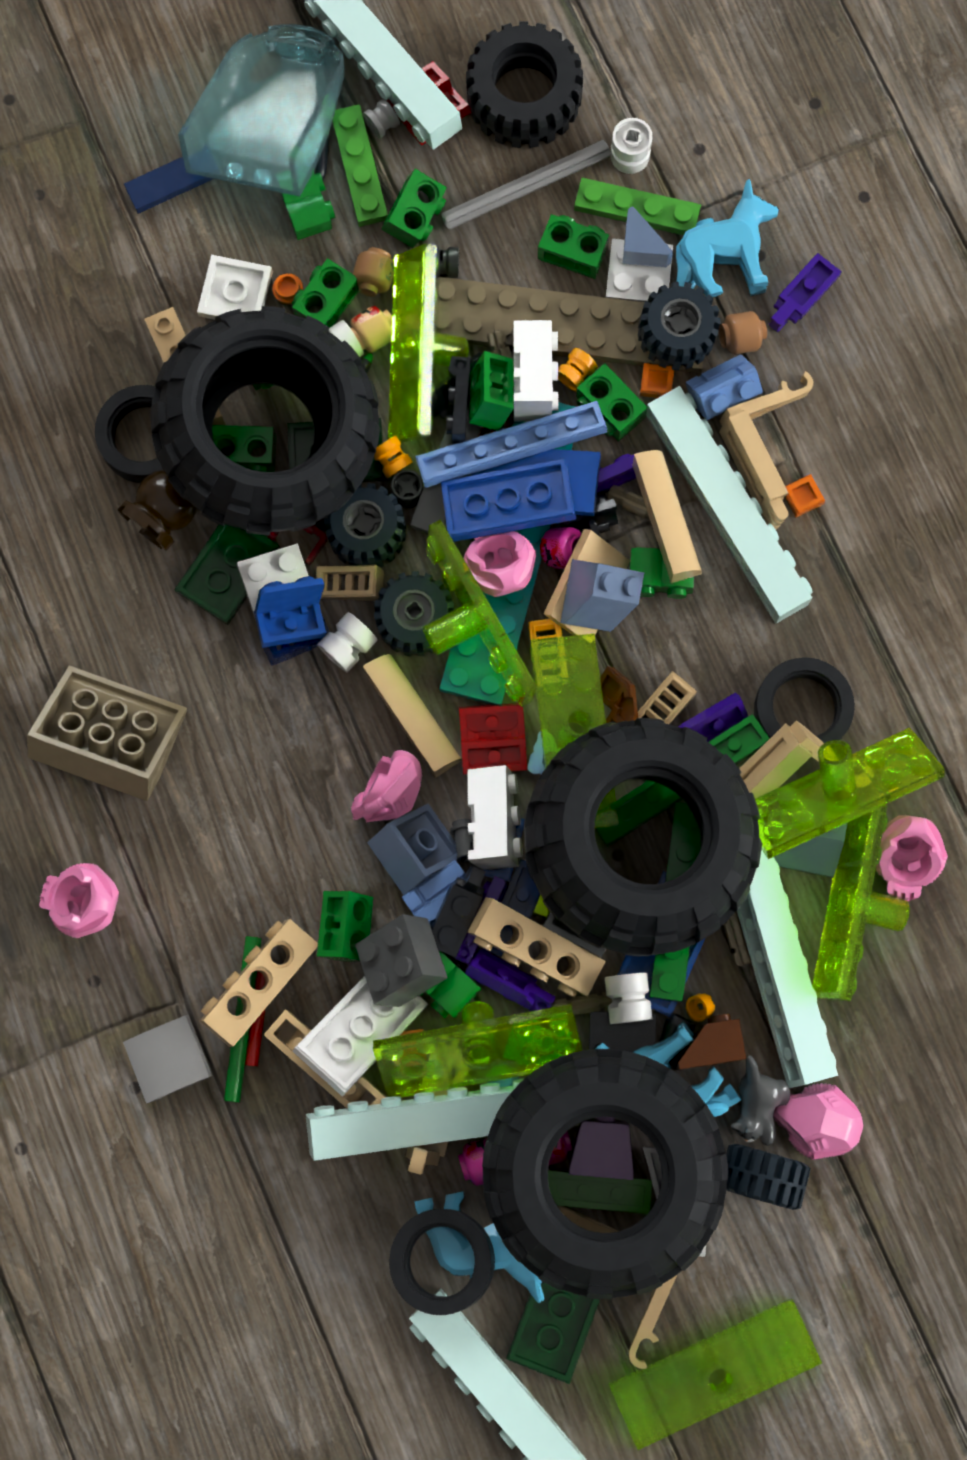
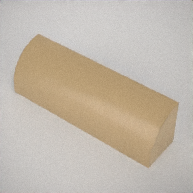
(666, 515)
(412, 714)

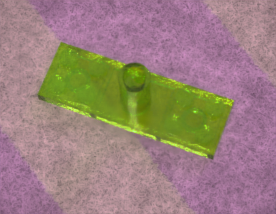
(416, 344)
(473, 618)
(568, 693)
(844, 789)
(853, 906)
(476, 1050)
(678, 1389)

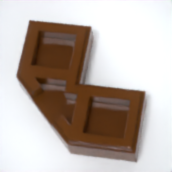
(619, 696)

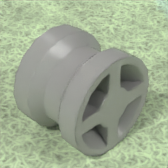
(381, 118)

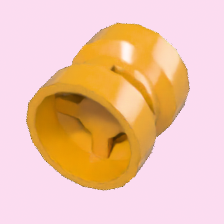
(576, 369)
(388, 450)

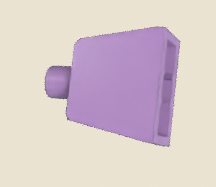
(602, 1149)

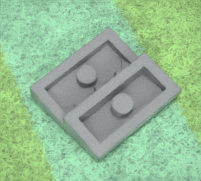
(167, 1058)

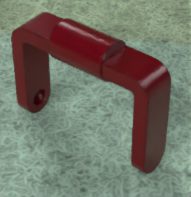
(311, 530)

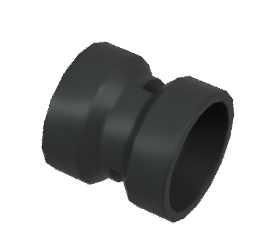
(450, 262)
(405, 483)

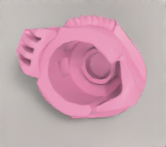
(501, 562)
(390, 788)
(910, 856)
(80, 899)
(821, 1121)

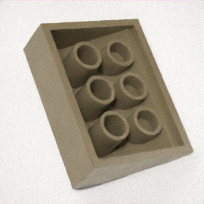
(106, 732)

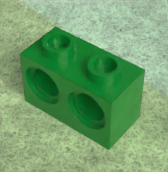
(409, 205)
(569, 253)
(331, 299)
(491, 391)
(618, 398)
(244, 440)
(343, 924)

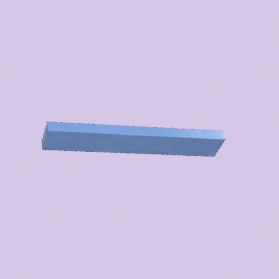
(511, 444)

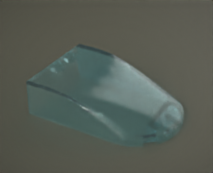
(266, 110)

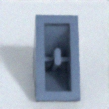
(643, 244)

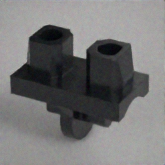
(604, 516)

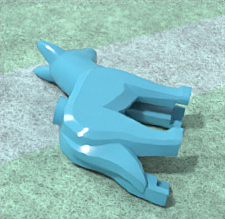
(727, 243)
(668, 1048)
(457, 1255)

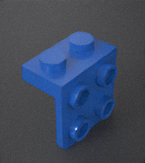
(290, 612)

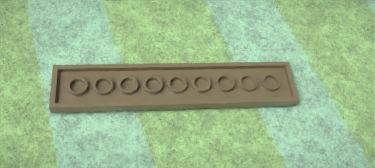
(595, 324)

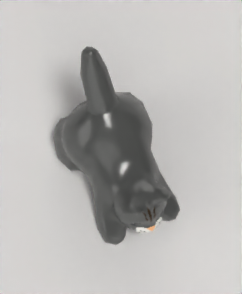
(758, 1101)

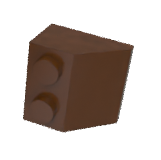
(713, 1044)

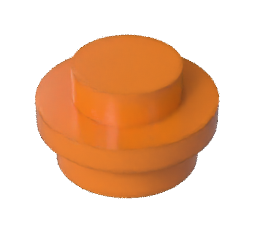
(286, 287)

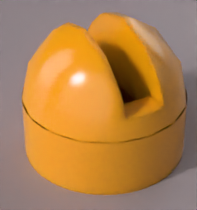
(693, 1009)

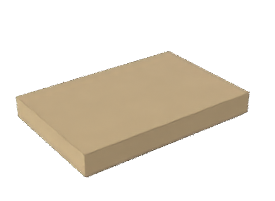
(590, 549)

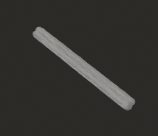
(525, 184)

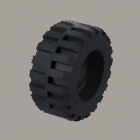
(524, 48)

